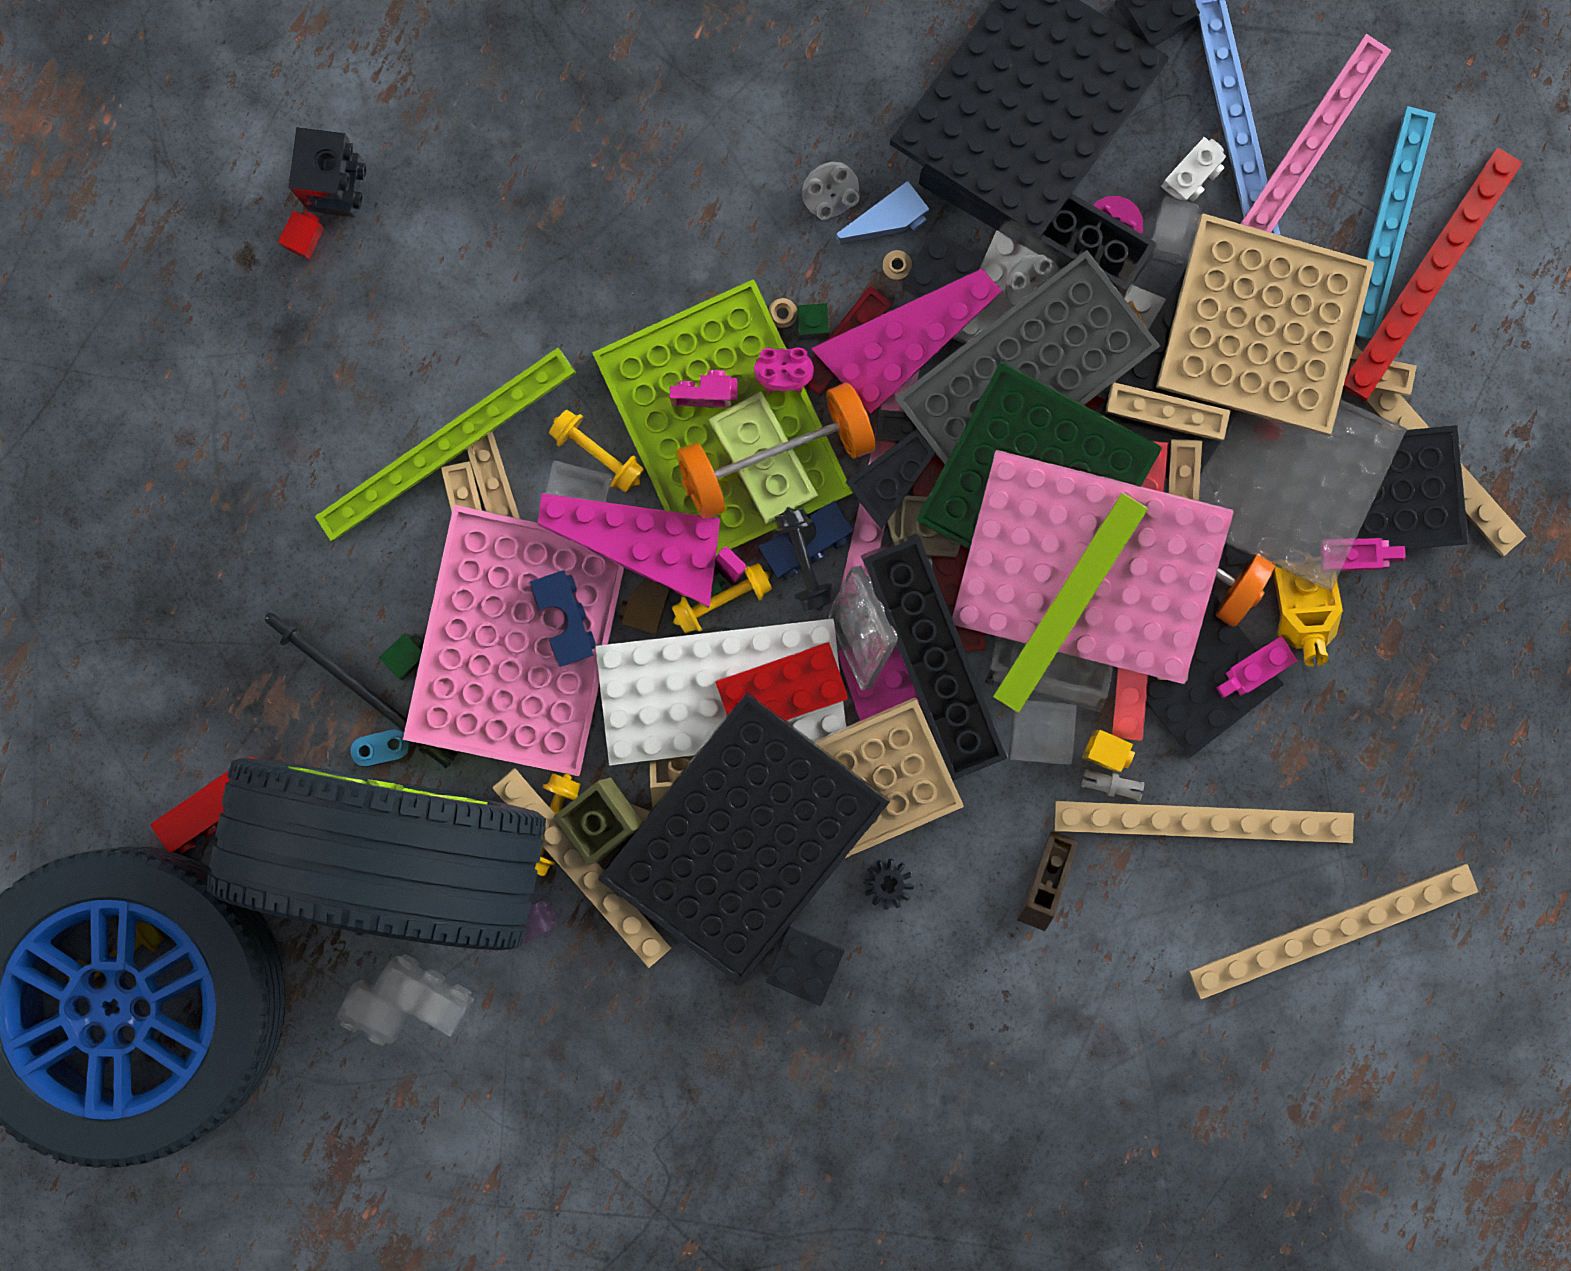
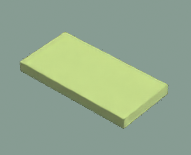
(772, 482)

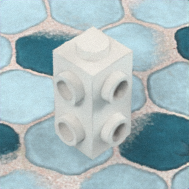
(1194, 170)

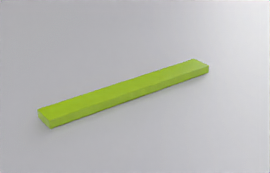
(1070, 602)

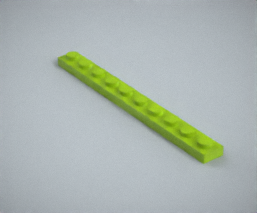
(445, 444)

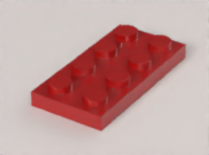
(789, 684)

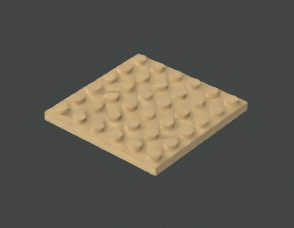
(1265, 324)

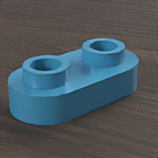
(379, 748)

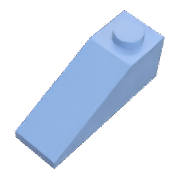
(890, 216)

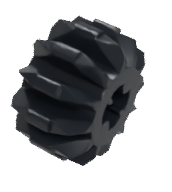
(878, 880)

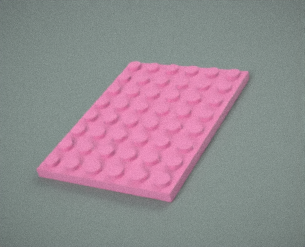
(1036, 530)
(486, 653)

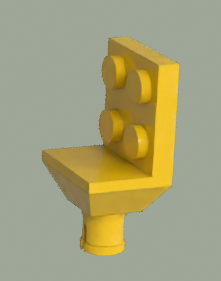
(1307, 614)

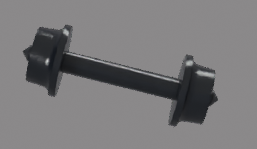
(814, 596)

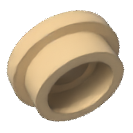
(894, 273)
(783, 304)

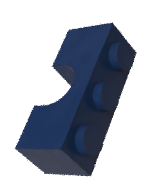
(830, 530)
(557, 592)

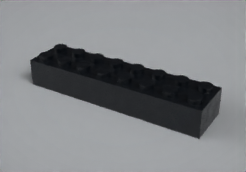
(1076, 228)
(934, 656)

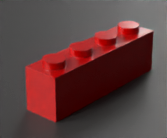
(192, 817)

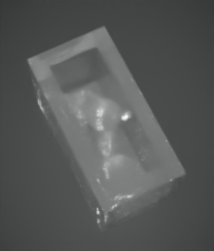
(1173, 230)

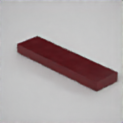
(867, 308)

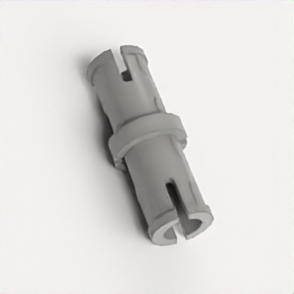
(1113, 784)

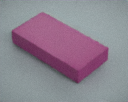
(729, 565)

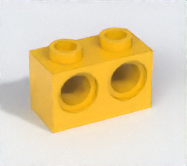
(1108, 751)

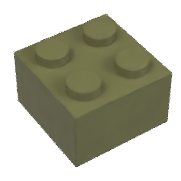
(598, 821)

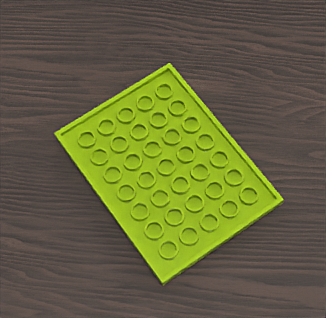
(722, 336)

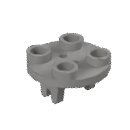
(842, 183)
(1018, 279)

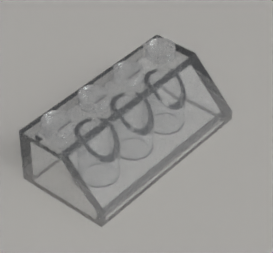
(1066, 679)

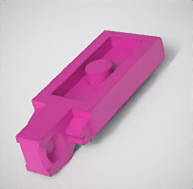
(1372, 555)
(1258, 668)

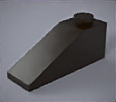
(645, 607)
(1048, 881)

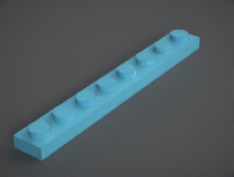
(1394, 214)

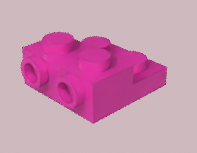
(714, 391)

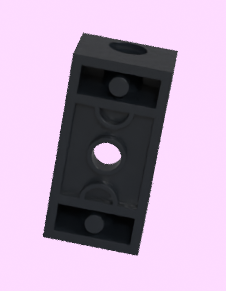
(326, 172)

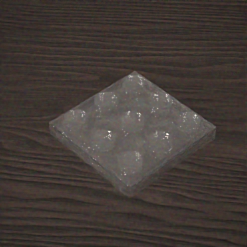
(862, 627)

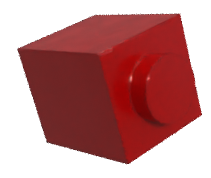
(301, 234)

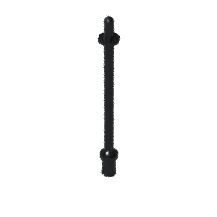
(291, 634)

